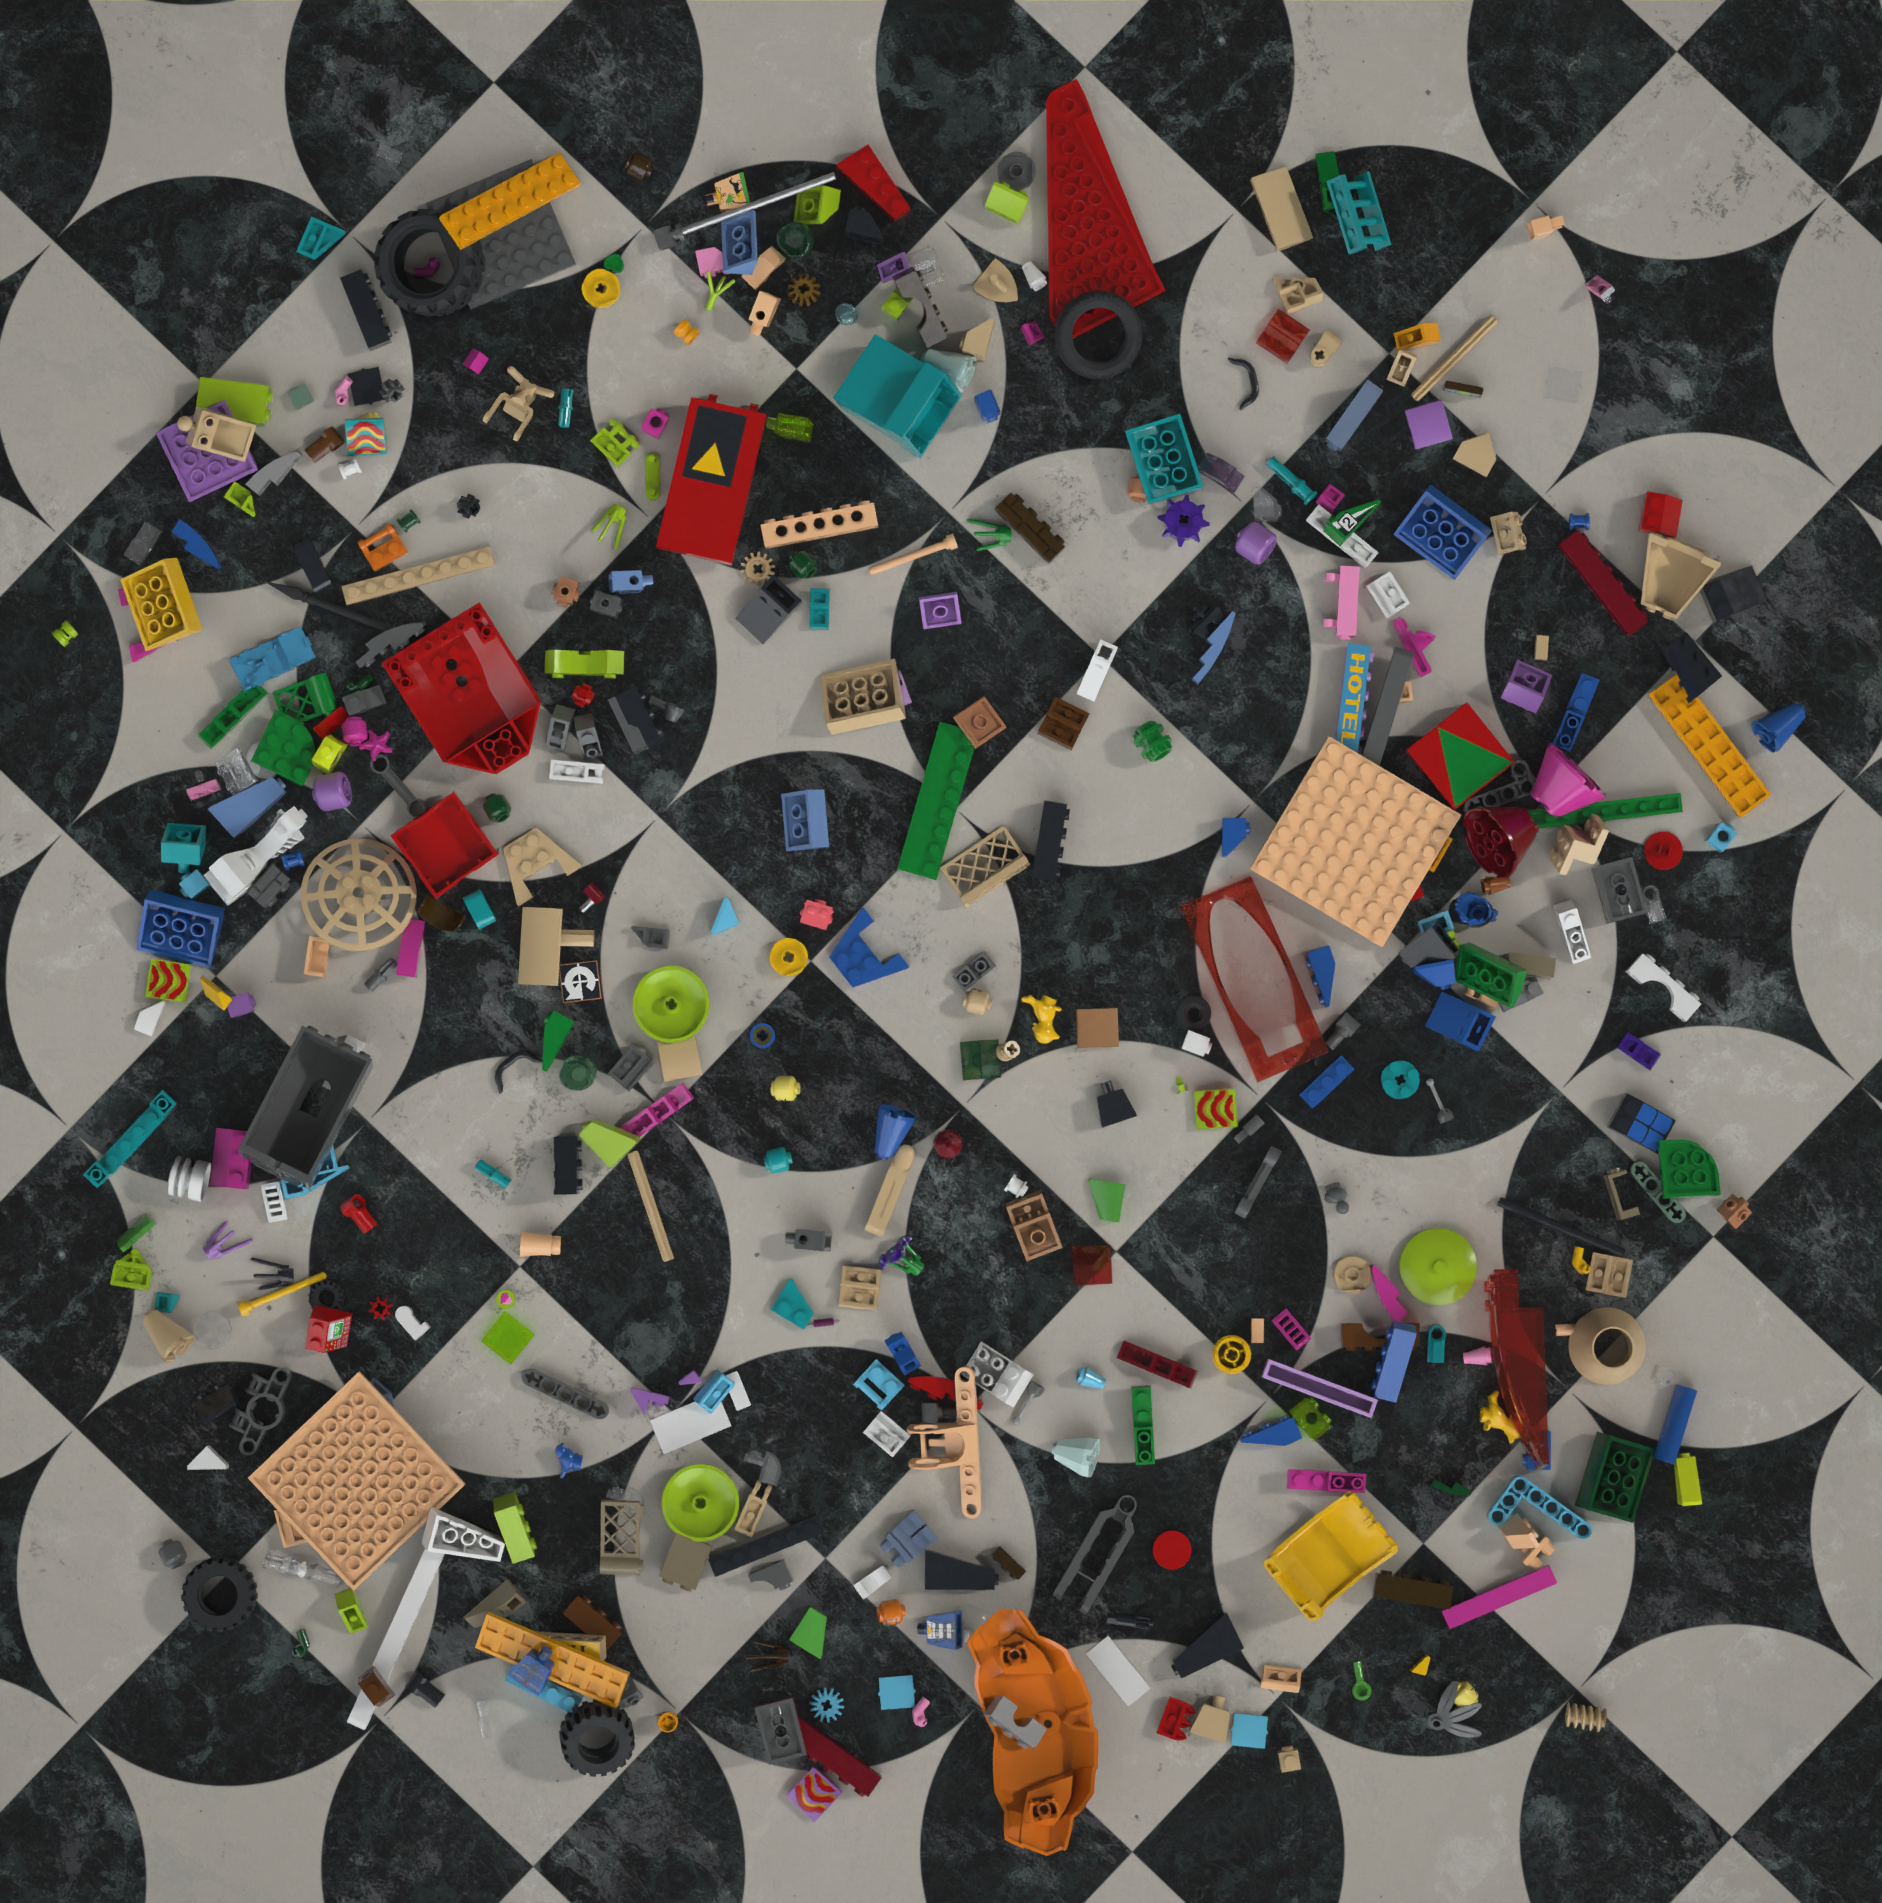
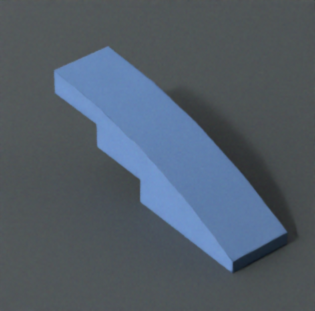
(1217, 642)

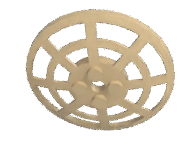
(358, 906)

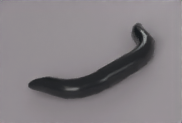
(1253, 380)
(508, 1062)

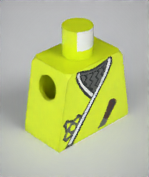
(328, 753)

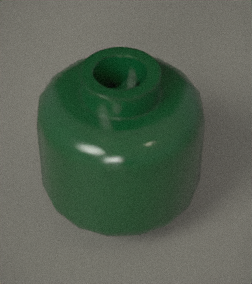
(802, 564)
(497, 807)

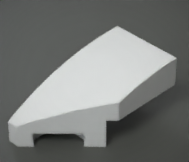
(149, 1018)

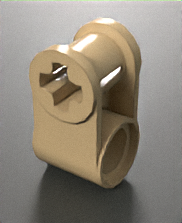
(1326, 346)

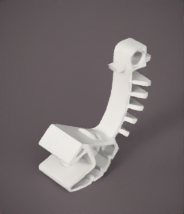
(238, 871)

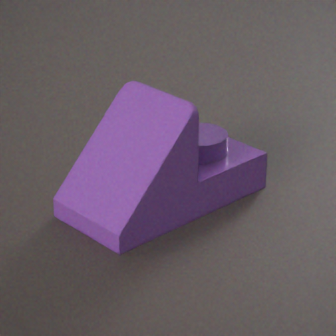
(643, 1396)

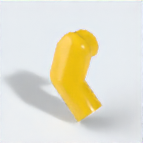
(1578, 1263)

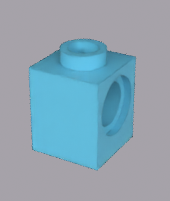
(1713, 839)

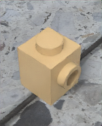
(1289, 1759)

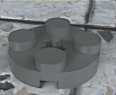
(1024, 163)

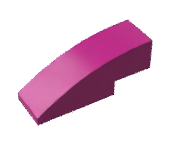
(410, 949)
(1387, 1293)

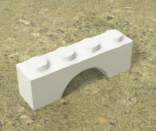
(1682, 1003)

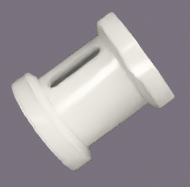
(349, 468)

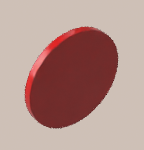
(1663, 850)
(1172, 1550)

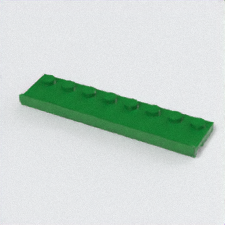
(937, 802)

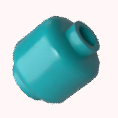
(777, 1160)

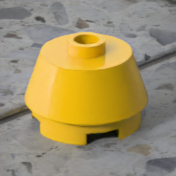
(1231, 1354)

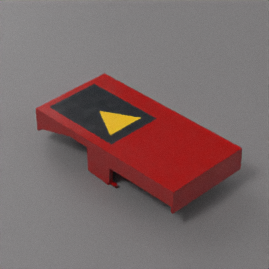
(711, 480)

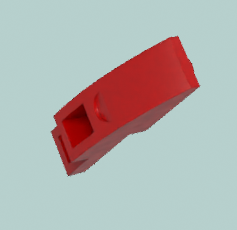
(936, 1387)

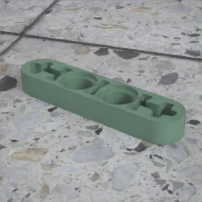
(1655, 1194)

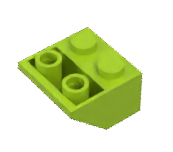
(1007, 202)

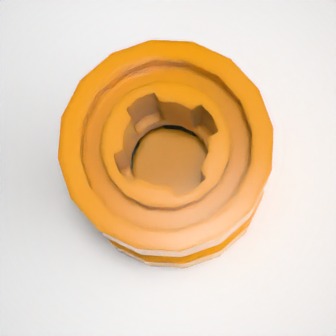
(686, 332)
(668, 1721)

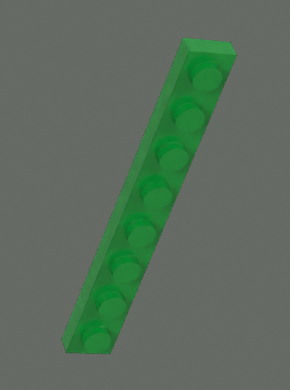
(1612, 810)

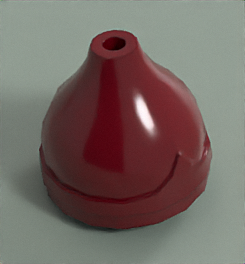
(947, 1144)

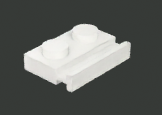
(1388, 594)
(886, 1434)

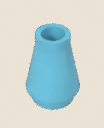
(1089, 1378)

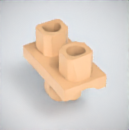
(1531, 1559)

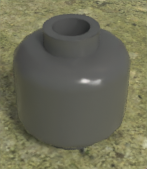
(172, 1554)

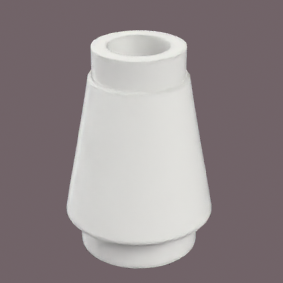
(1034, 276)

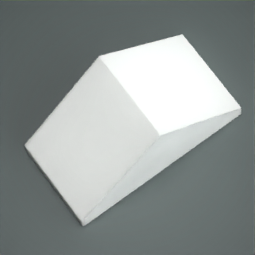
(208, 1459)

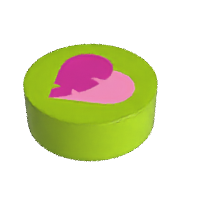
(505, 1299)

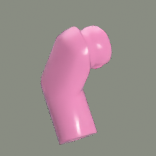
(342, 391)
(918, 1712)

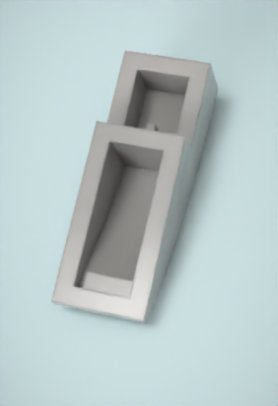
(273, 472)

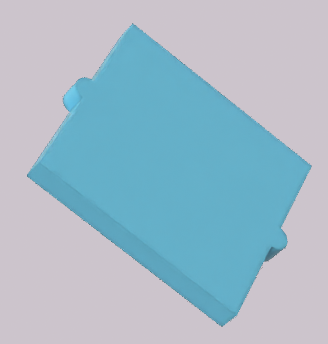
(896, 1692)
(1249, 1730)

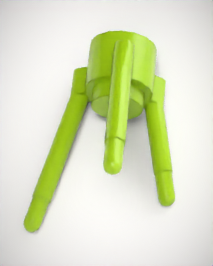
(614, 514)

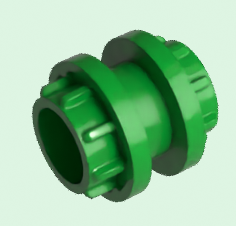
(1154, 743)

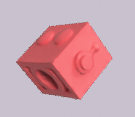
(816, 914)

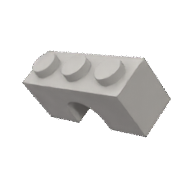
(1001, 1714)

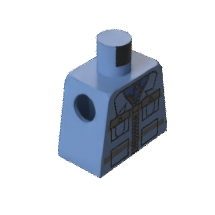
(619, 582)

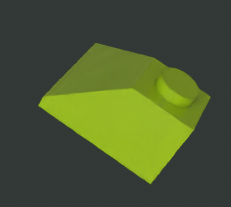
(816, 204)

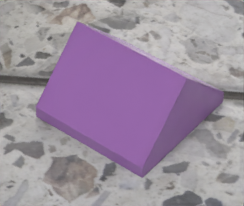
(940, 610)

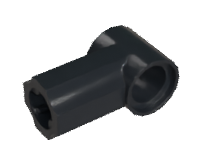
(421, 1686)

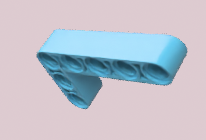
(1541, 1504)

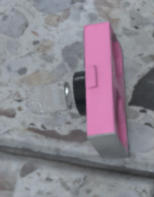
(1600, 288)
(202, 787)

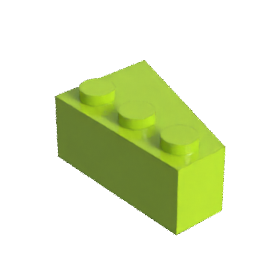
(514, 1527)

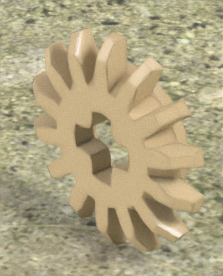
(757, 561)

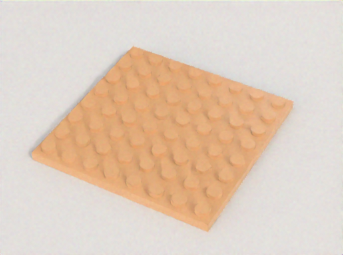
(1355, 841)
(356, 1480)

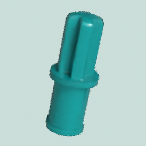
(565, 408)
(493, 1174)

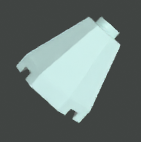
(1078, 1454)

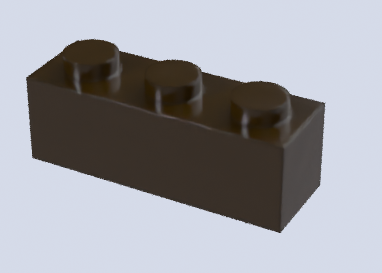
(1008, 1563)

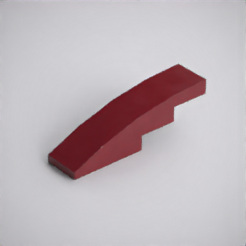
(1157, 1364)

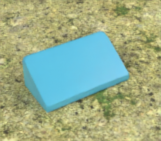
(713, 1391)

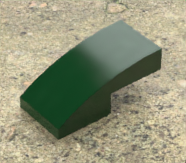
(1455, 1488)

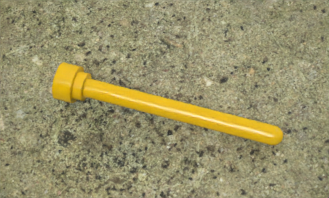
(247, 1306)

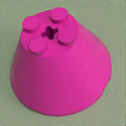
(1563, 784)

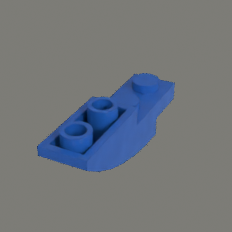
(1575, 712)

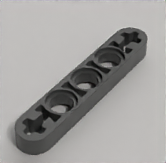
(575, 1393)

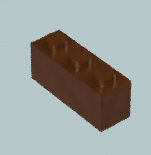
(592, 1620)

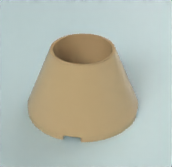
(1583, 1339)

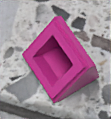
(1032, 332)
(475, 361)

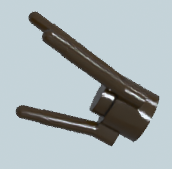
(780, 1655)

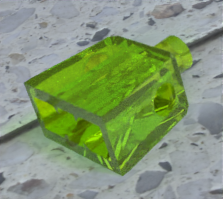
(798, 427)

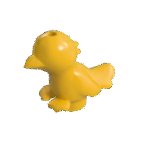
(1045, 1012)
(1495, 1417)

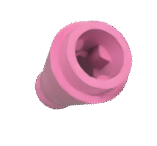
(1478, 1356)

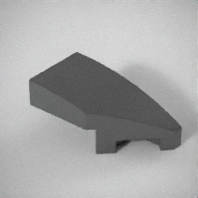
(653, 937)

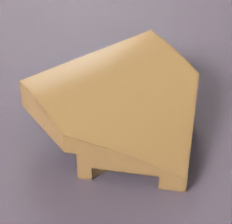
(1477, 454)

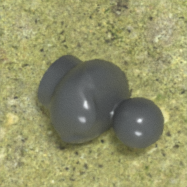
(1337, 1194)

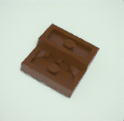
(1063, 723)

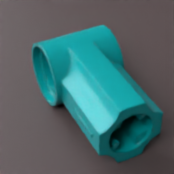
(1436, 1346)

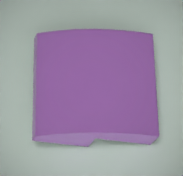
(1428, 424)

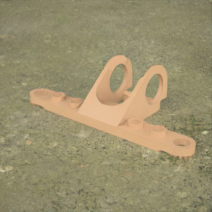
(960, 1443)

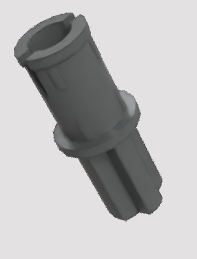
(381, 974)

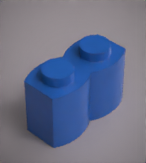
(987, 406)

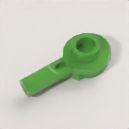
(1361, 1689)

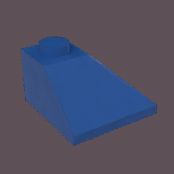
(1437, 974)

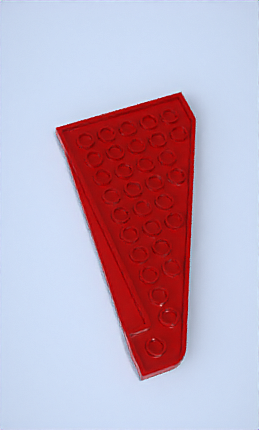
(1089, 218)

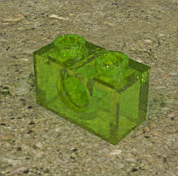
(1315, 1429)

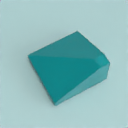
(166, 1302)

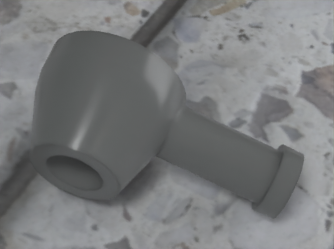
(672, 711)

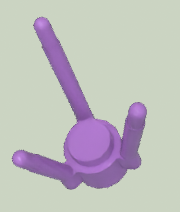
(213, 1248)

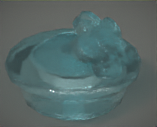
(846, 314)

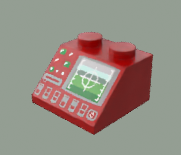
(328, 1329)

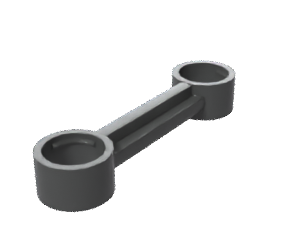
(398, 785)
(1257, 1182)

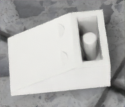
(998, 1374)

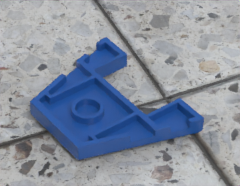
(857, 960)

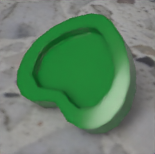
(614, 262)

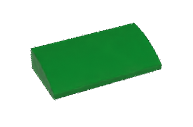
(1489, 974)

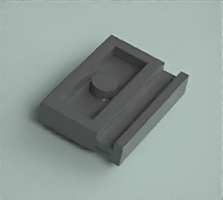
(630, 1068)

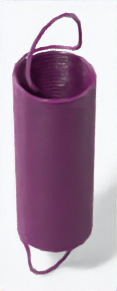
(823, 1322)

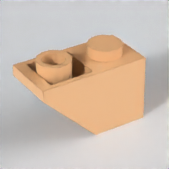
(1519, 1533)

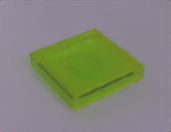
(508, 1337)

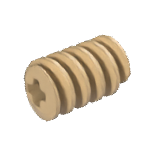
(1585, 1717)

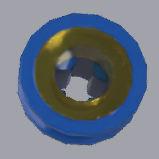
(757, 1030)

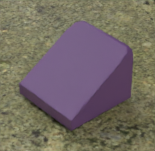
(691, 1378)

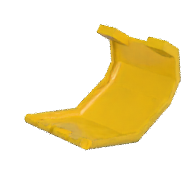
(1329, 1554)

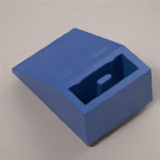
(1460, 1021)

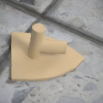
(996, 283)

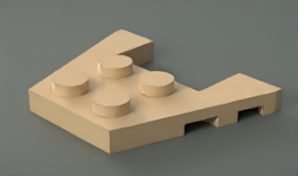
(530, 855)

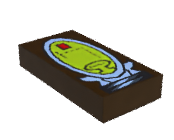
(1463, 389)

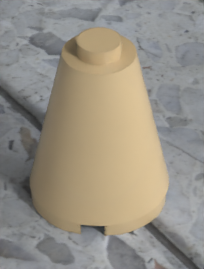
(167, 1335)

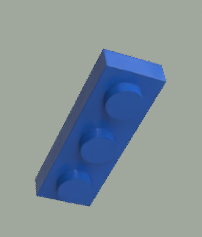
(1326, 1082)

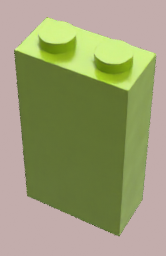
(245, 400)

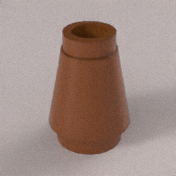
(1493, 885)

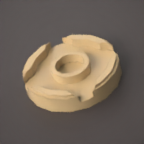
(1352, 1274)

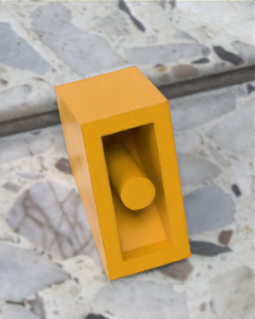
(1417, 336)

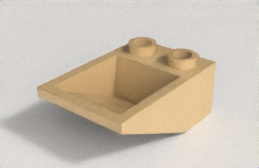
(220, 436)

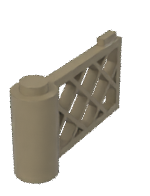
(615, 1561)

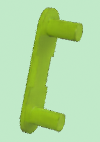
(652, 476)

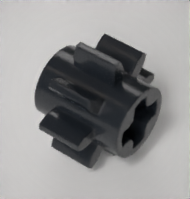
(468, 506)

